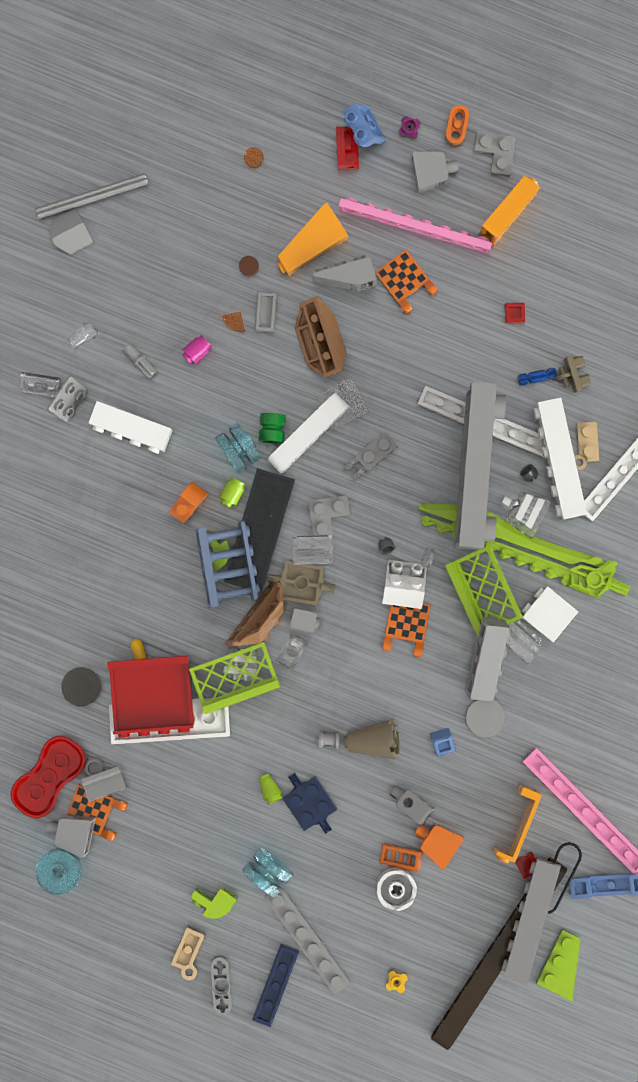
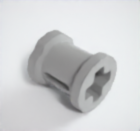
(328, 739)

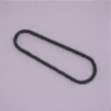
(572, 874)

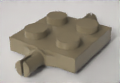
(302, 583)

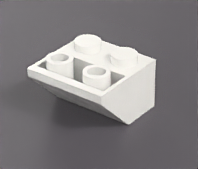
(404, 584)

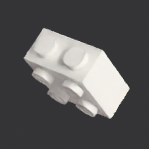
(548, 613)

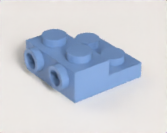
(363, 125)

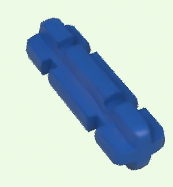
(537, 376)

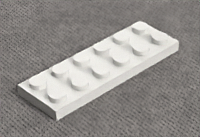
(205, 726)

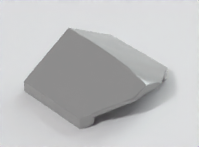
(69, 232)

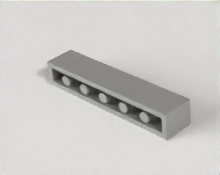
(532, 920)

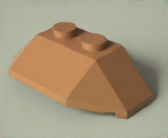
(320, 337)
(260, 618)

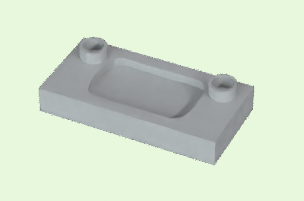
(480, 411)

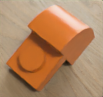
(188, 502)

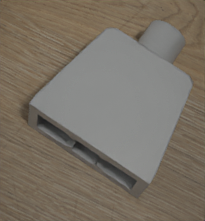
(432, 169)
(73, 833)

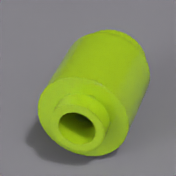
(231, 492)

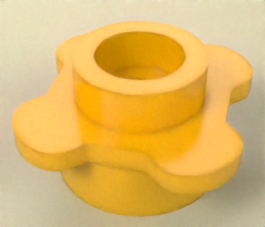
(393, 976)

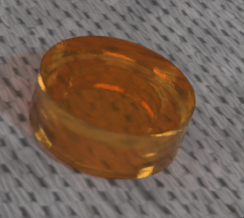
(253, 157)

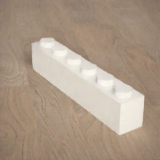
(560, 458)

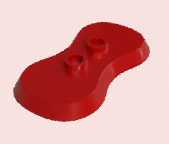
(38, 789)

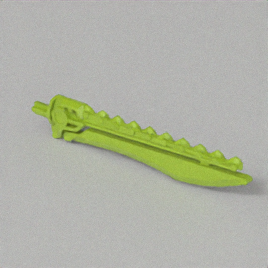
(581, 578)

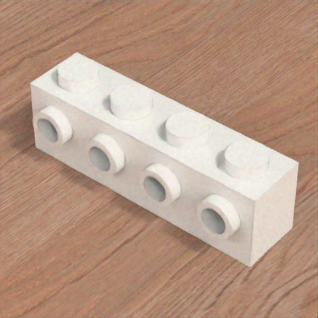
(130, 426)

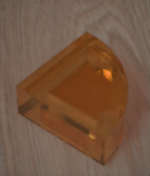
(234, 321)

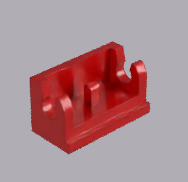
(346, 149)

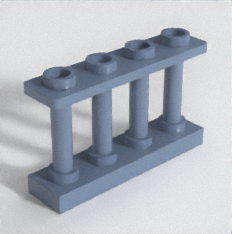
(207, 558)

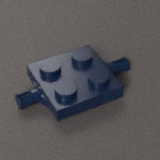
(309, 803)

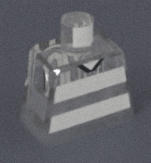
(526, 512)
(239, 661)

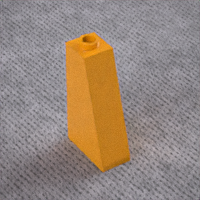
(509, 209)
(314, 240)

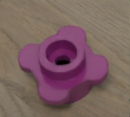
(414, 123)

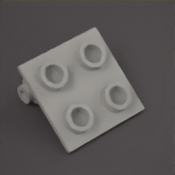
(67, 399)

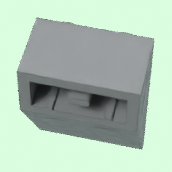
(348, 276)

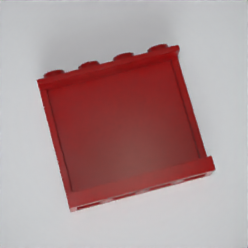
(151, 695)

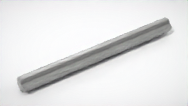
(91, 196)

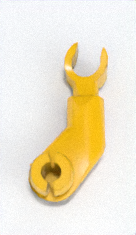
(138, 649)

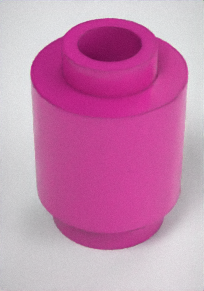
(196, 349)

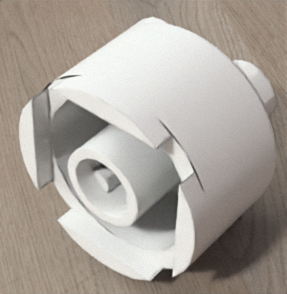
(392, 899)

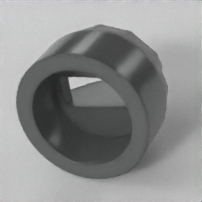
(529, 472)
(386, 546)

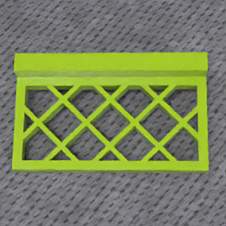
(467, 595)
(236, 695)

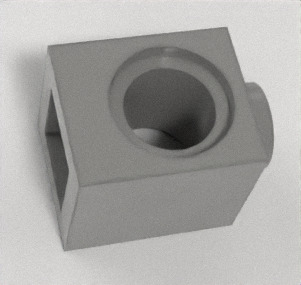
(304, 620)

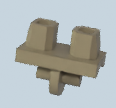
(572, 364)

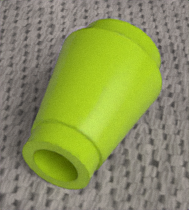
(270, 790)

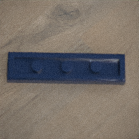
(275, 985)

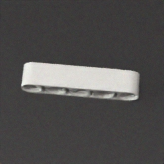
(308, 433)

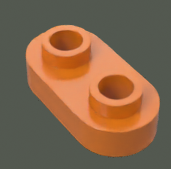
(457, 126)

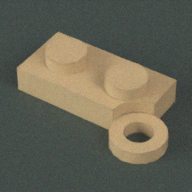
(587, 443)
(187, 952)

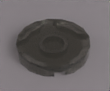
(81, 686)

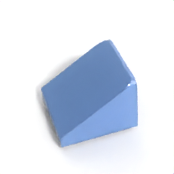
(442, 742)

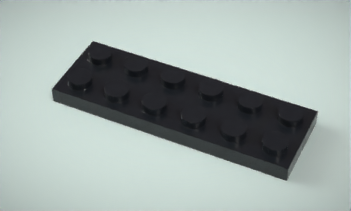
(264, 517)

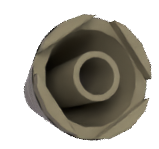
(374, 740)

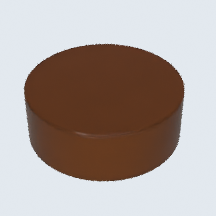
(248, 266)

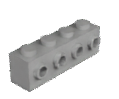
(487, 659)

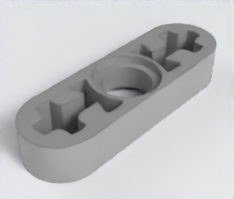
(216, 1000)

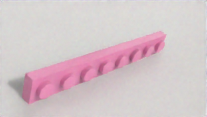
(421, 227)
(583, 809)

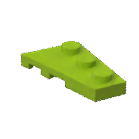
(561, 965)

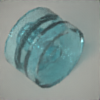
(237, 448)
(267, 872)
(51, 879)

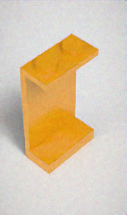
(524, 825)

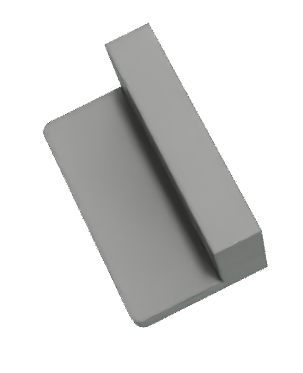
(103, 784)

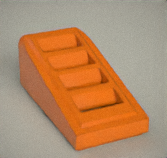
(410, 851)

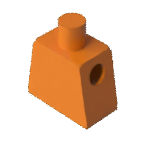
(439, 843)

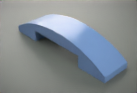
(604, 885)

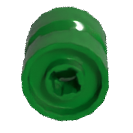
(271, 428)

